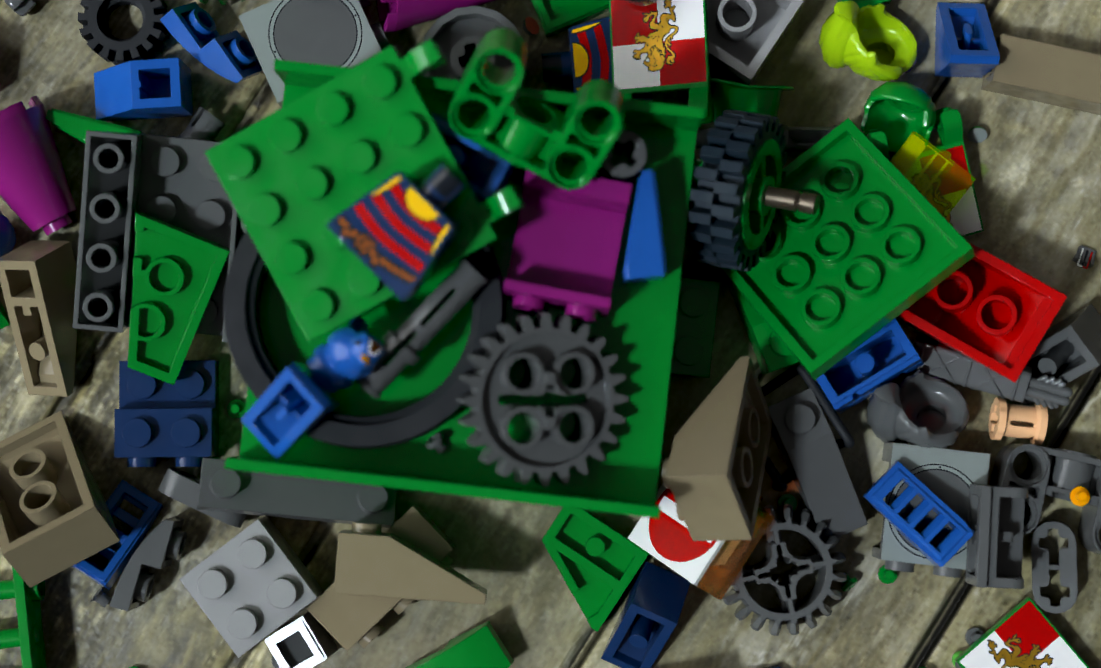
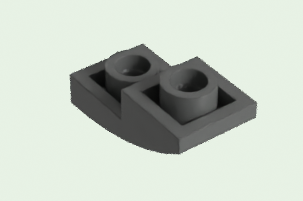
(156, 551)

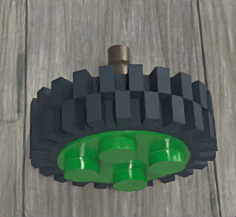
(740, 189)

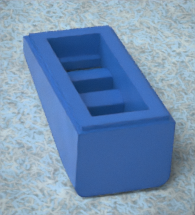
(645, 244)
(130, 543)
(949, 545)

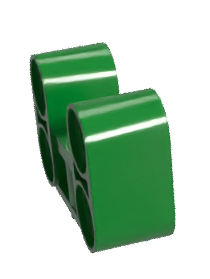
(527, 129)

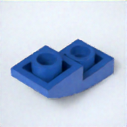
(224, 54)

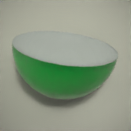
(977, 134)

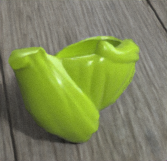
(868, 41)

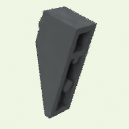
(816, 463)

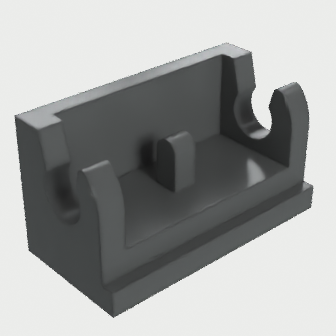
(997, 544)

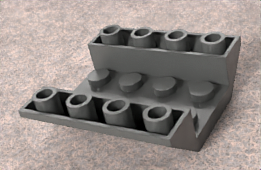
(161, 179)

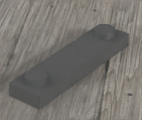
(292, 496)

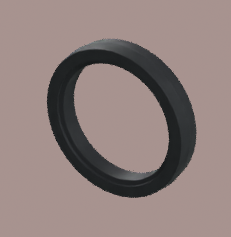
(259, 372)

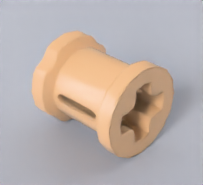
(1005, 418)

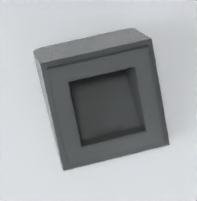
(301, 643)

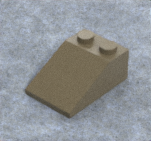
(722, 458)
(49, 502)

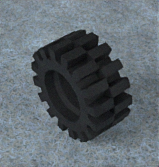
(117, 50)

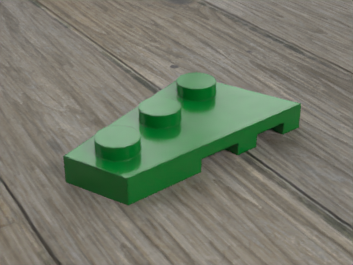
(170, 292)

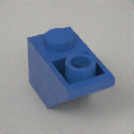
(144, 90)

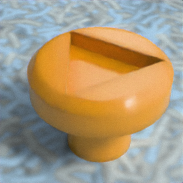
(1079, 496)

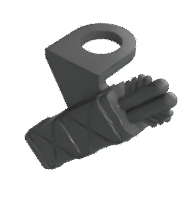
(956, 368)

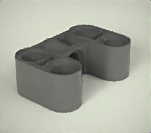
(1054, 475)

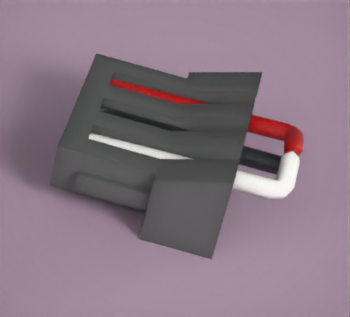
(1085, 257)

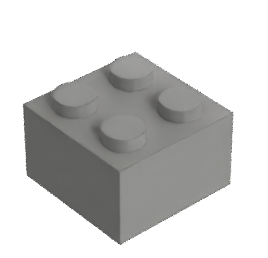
(746, 34)
(251, 585)

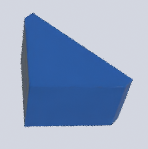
(964, 41)
(289, 410)

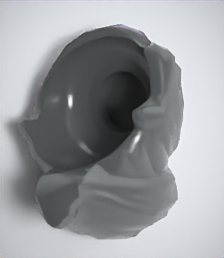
(919, 411)

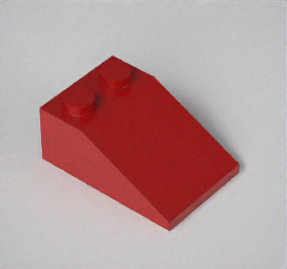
(988, 313)

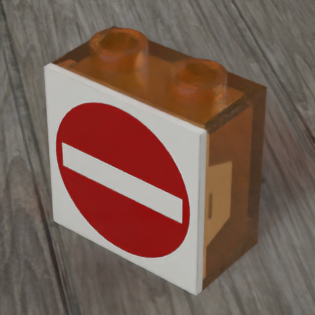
(703, 563)

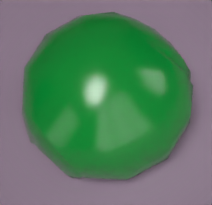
(898, 111)

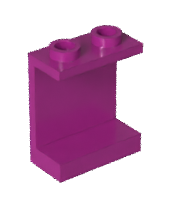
(567, 246)

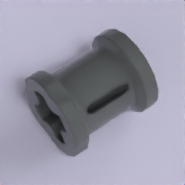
(622, 172)

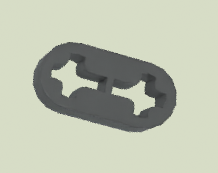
(185, 489)
(1041, 567)

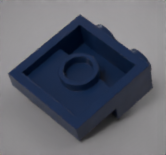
(168, 418)

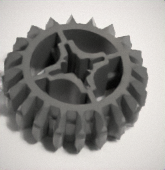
(789, 610)

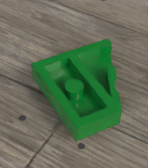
(592, 561)

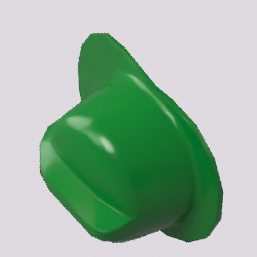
(748, 98)

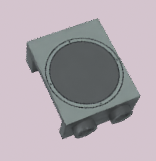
(311, 33)
(949, 478)

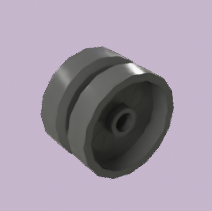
(459, 36)

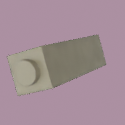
(1046, 74)

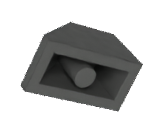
(1068, 348)

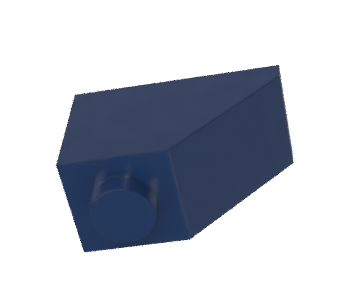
(646, 618)

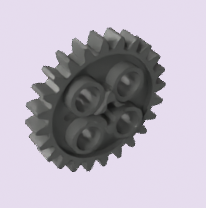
(541, 446)

